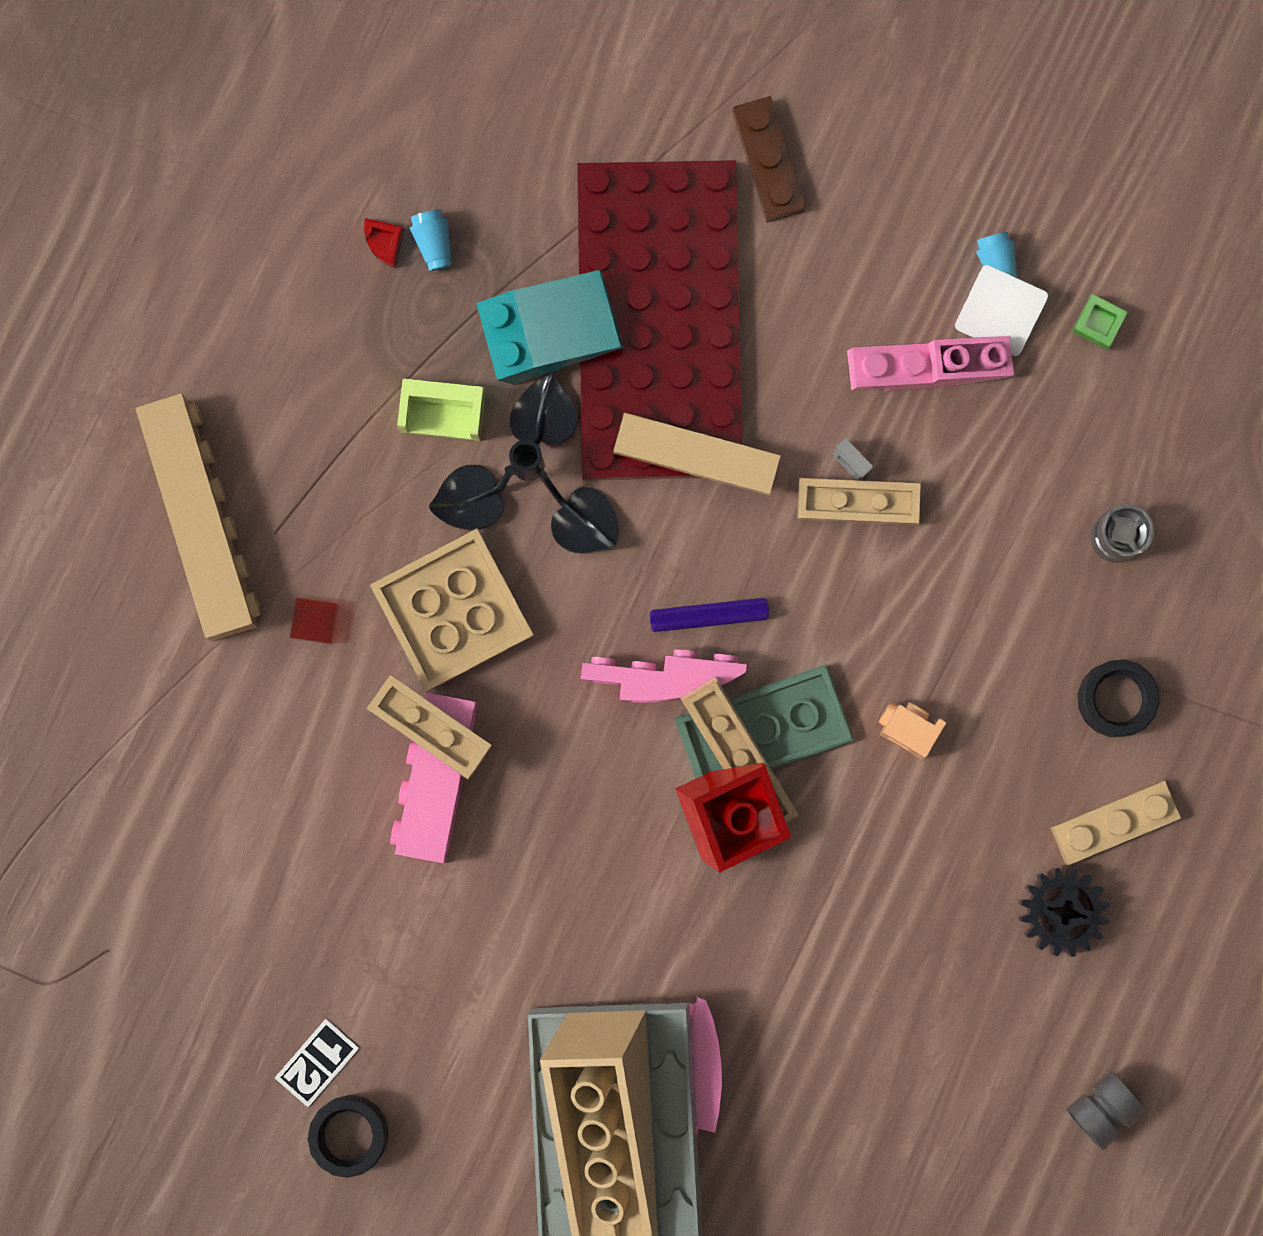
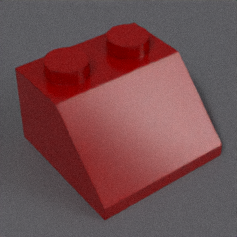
(733, 814)

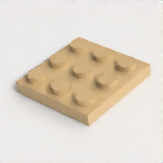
(451, 610)

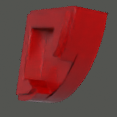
(384, 240)

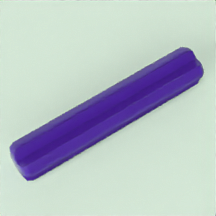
(709, 614)

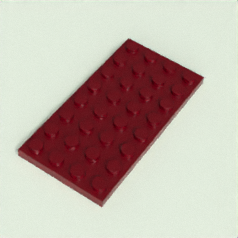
(673, 284)

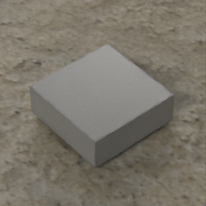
(852, 460)

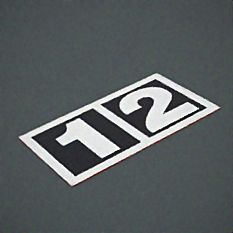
(316, 1063)

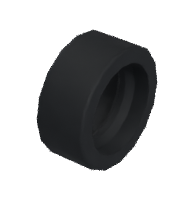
(1149, 694)
(317, 1142)

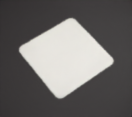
(1001, 308)

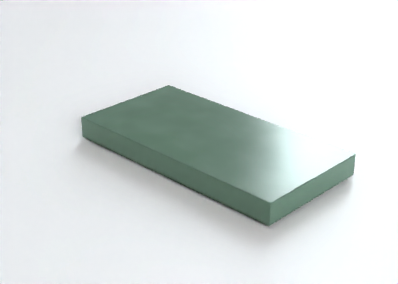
(783, 718)

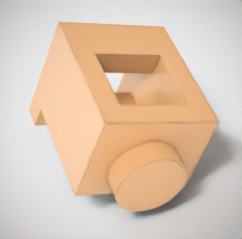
(910, 728)

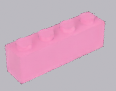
(431, 793)

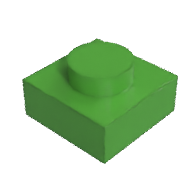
(1099, 321)

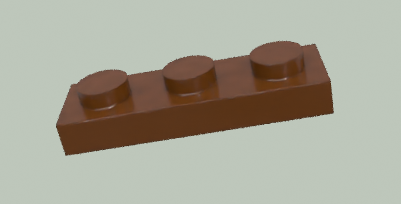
(768, 159)

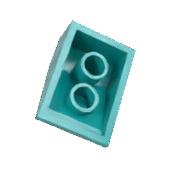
(549, 326)

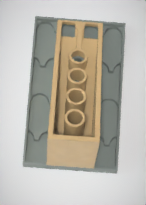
(614, 1120)

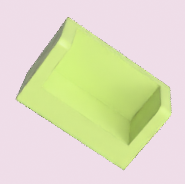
(441, 409)

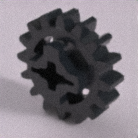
(1061, 931)

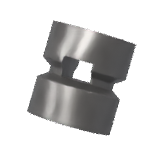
(1122, 533)
(1106, 1110)

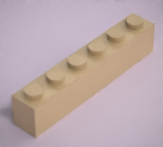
(197, 517)

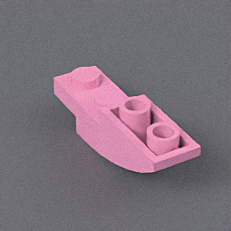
(930, 364)
(680, 675)
(707, 1065)

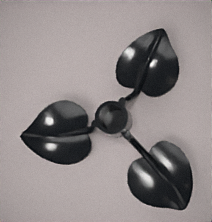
(540, 415)

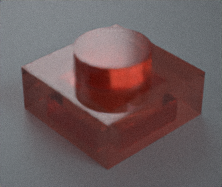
(314, 621)

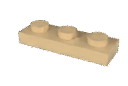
(858, 501)
(429, 727)
(1115, 822)

